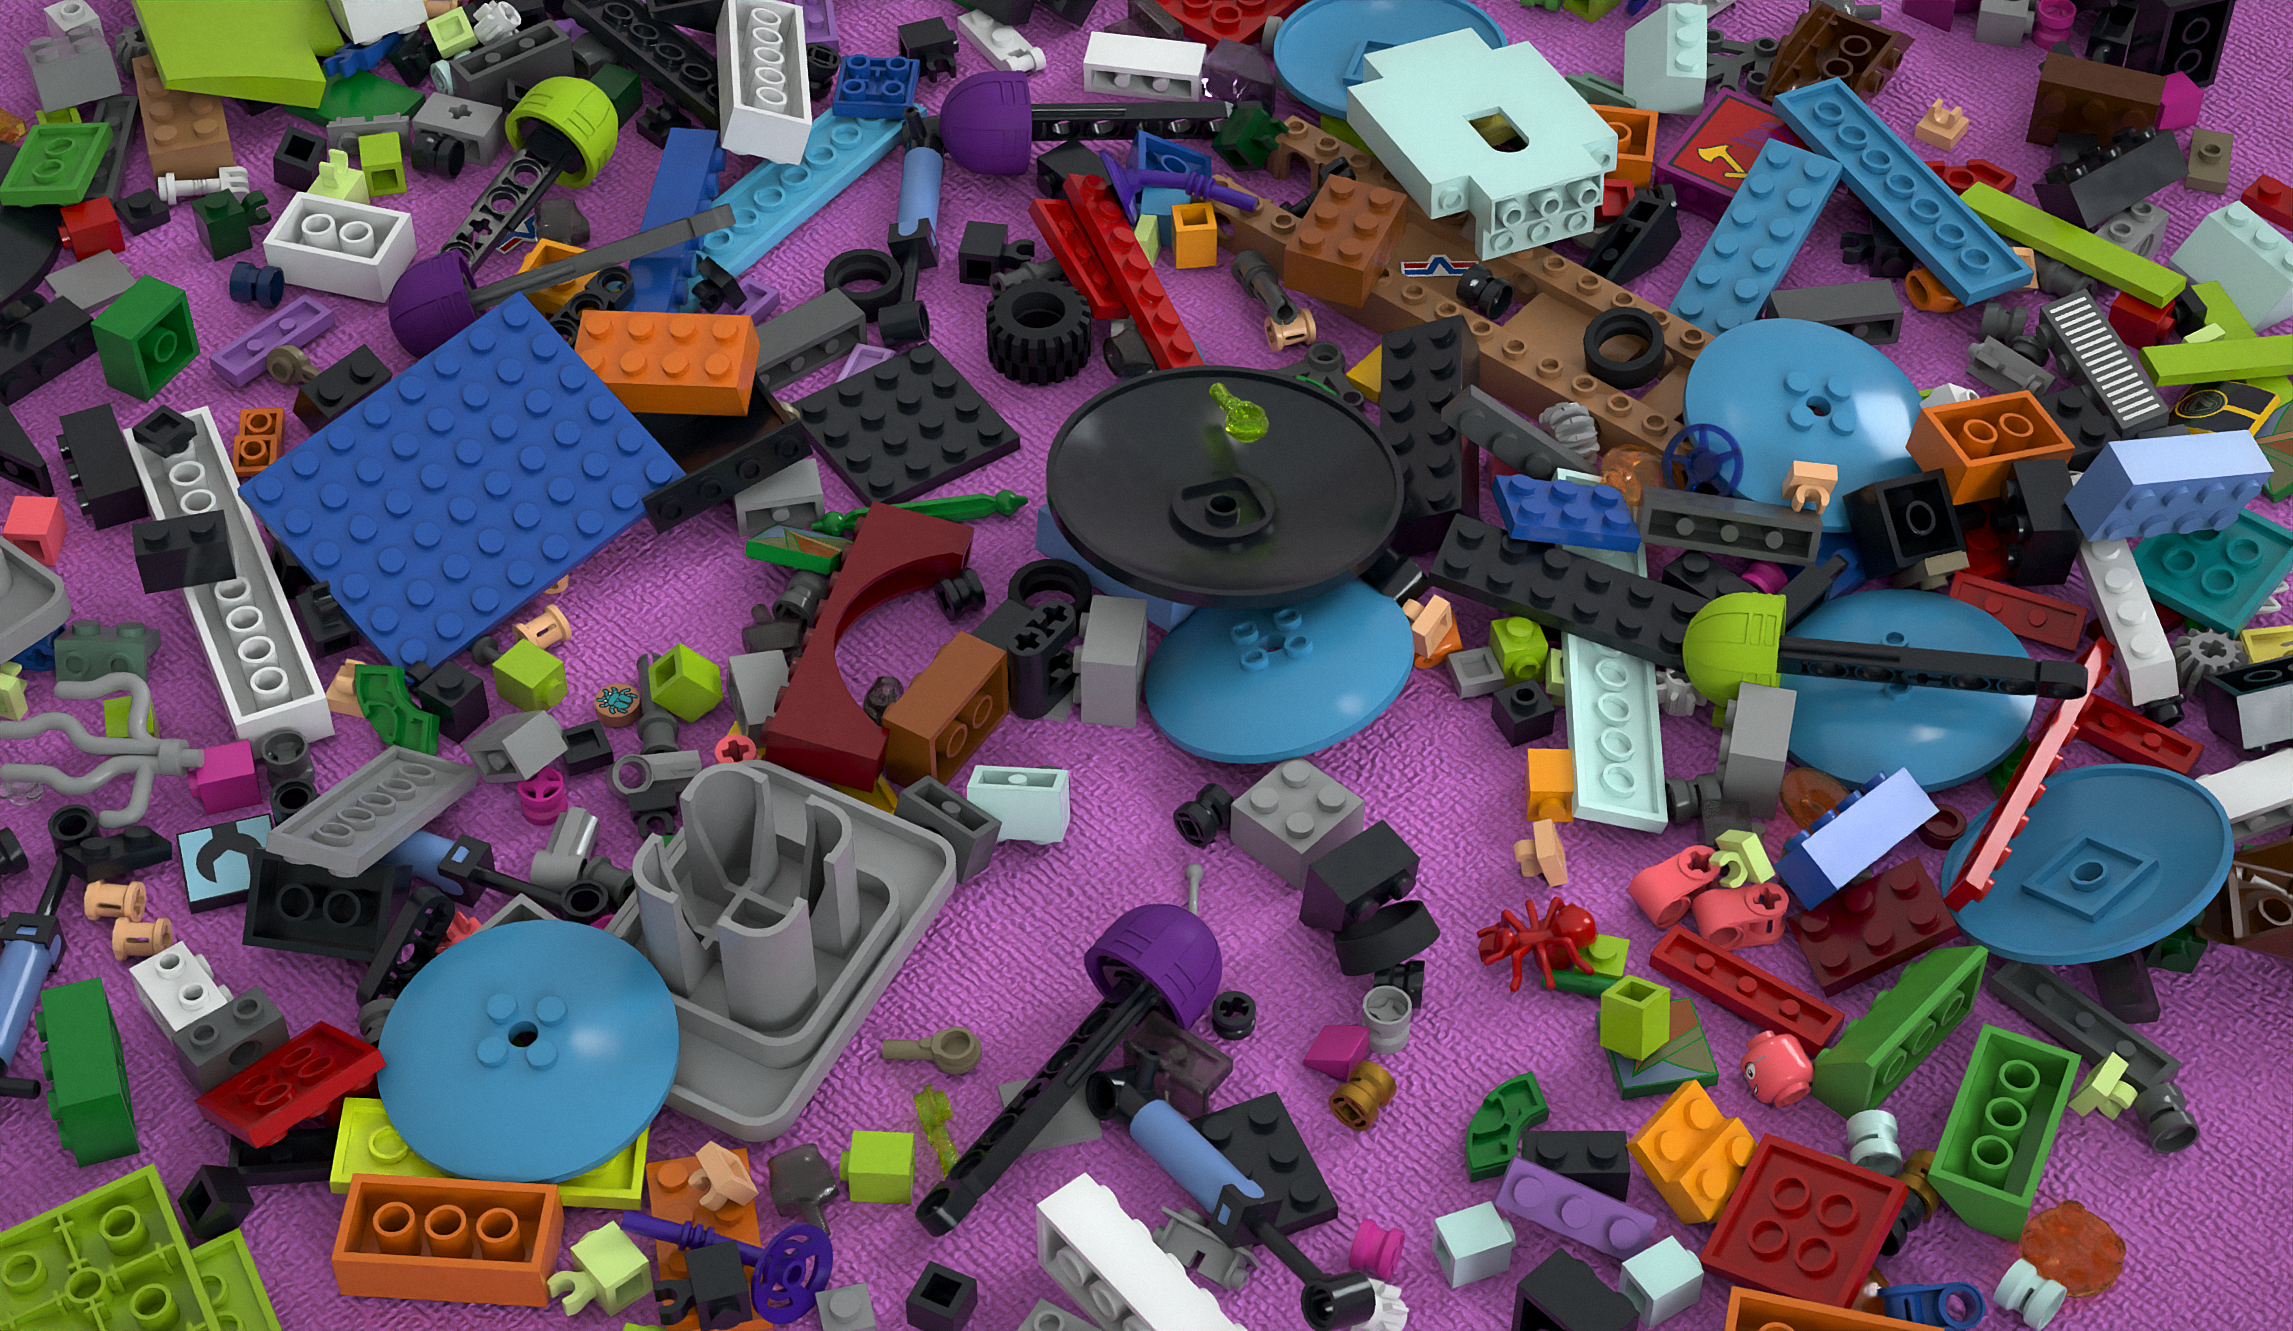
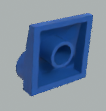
(1162, 155)

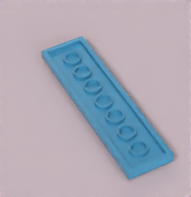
(1903, 191)

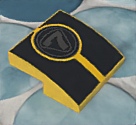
(2223, 407)

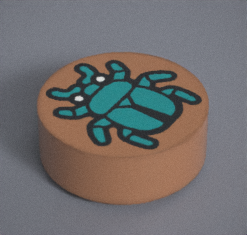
(617, 705)

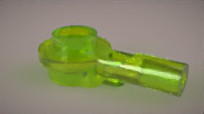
(1244, 420)
(933, 1112)

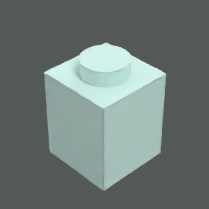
(1472, 1244)
(1661, 1281)

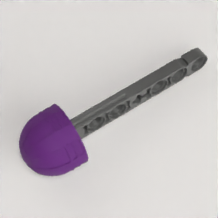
(442, 297)

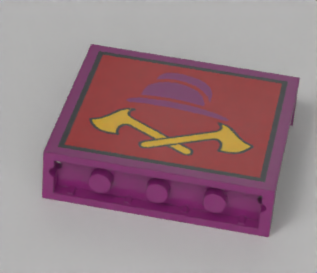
(1719, 152)

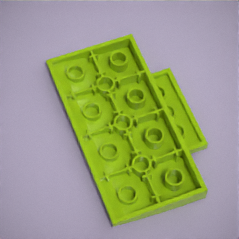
(241, 47)
(127, 1266)

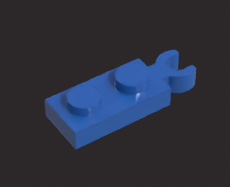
(358, 56)

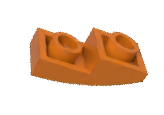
(259, 440)

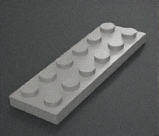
(371, 811)

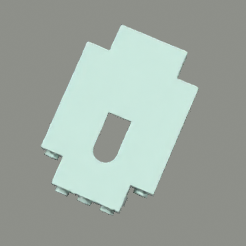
(1417, 124)

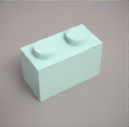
(1026, 800)

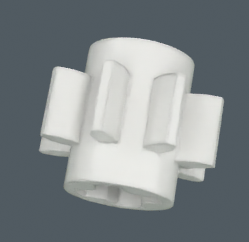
(495, 22)
(1677, 693)
(1389, 1311)

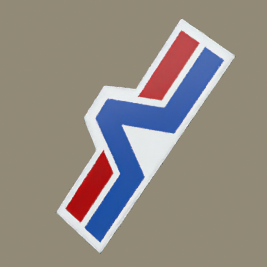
(523, 232)
(1436, 266)

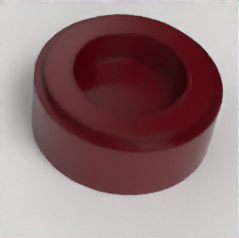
(1943, 828)

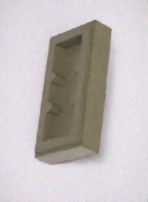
(2209, 161)
(1931, 572)

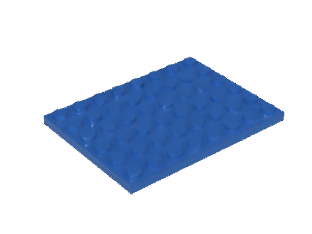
(462, 487)

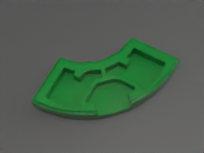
(392, 711)
(1501, 1124)

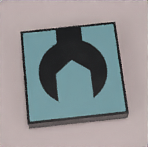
(219, 861)

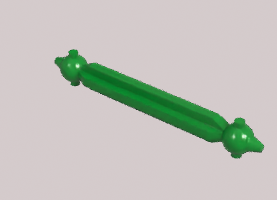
(950, 509)

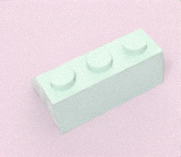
(1668, 60)
(2246, 260)

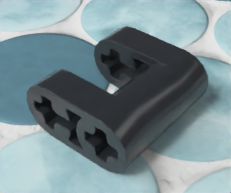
(1034, 655)

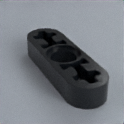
(402, 933)

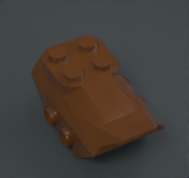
(1835, 45)
(2255, 902)

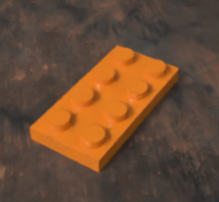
(678, 1201)

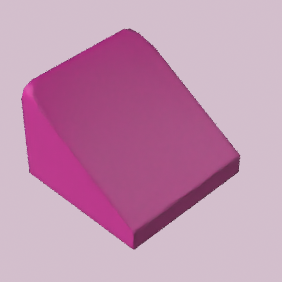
(1338, 1049)

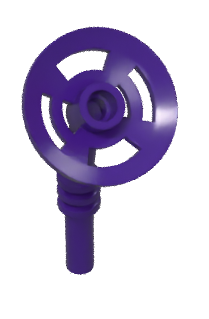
(1129, 182)
(772, 1262)

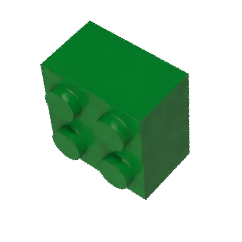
(145, 338)

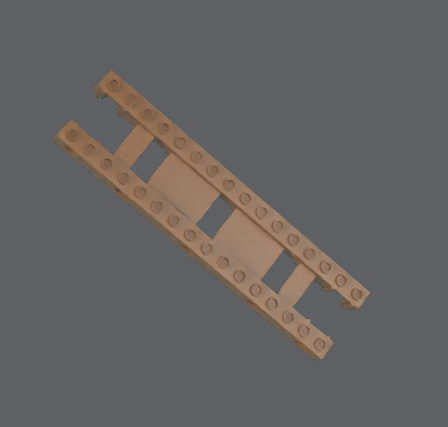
(1536, 353)

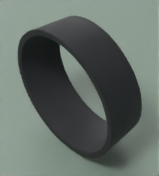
(1386, 938)

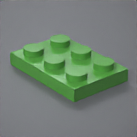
(56, 164)

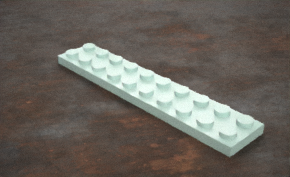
(1612, 714)

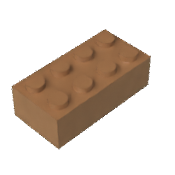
(181, 128)

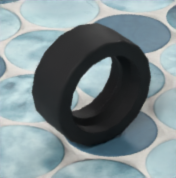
(865, 265)
(1620, 322)
(1055, 576)

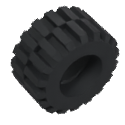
(1038, 331)

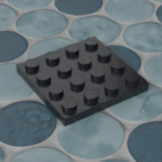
(904, 427)

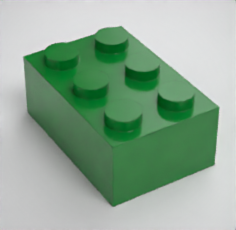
(88, 1073)

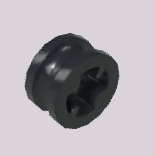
(1226, 1005)

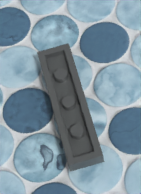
(123, 115)
(1510, 436)
(2082, 1023)

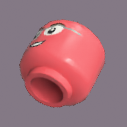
(1777, 1069)

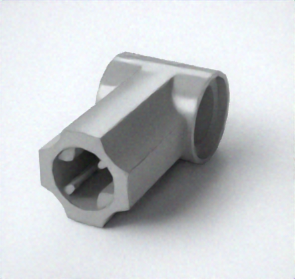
(656, 772)
(566, 850)

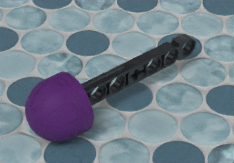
(991, 121)
(1142, 963)

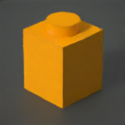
(1193, 235)
(1549, 785)

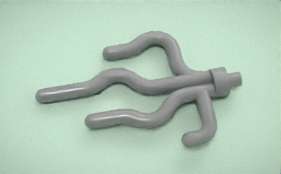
(134, 755)

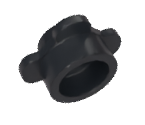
(2165, 711)

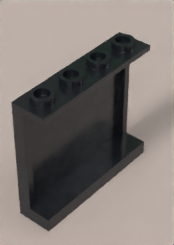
(721, 454)

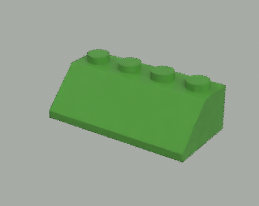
(1899, 1030)
(2002, 1130)

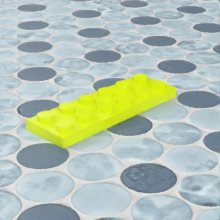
(372, 1146)

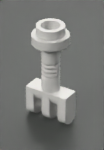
(229, 177)

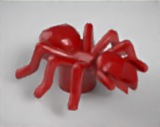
(1549, 939)

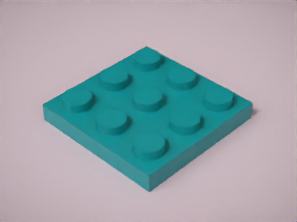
(2217, 574)

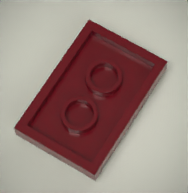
(1873, 927)

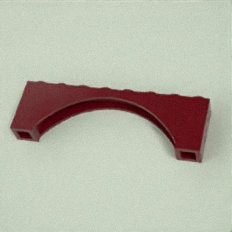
(816, 719)

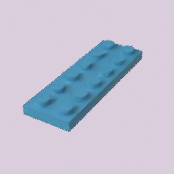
(1756, 238)

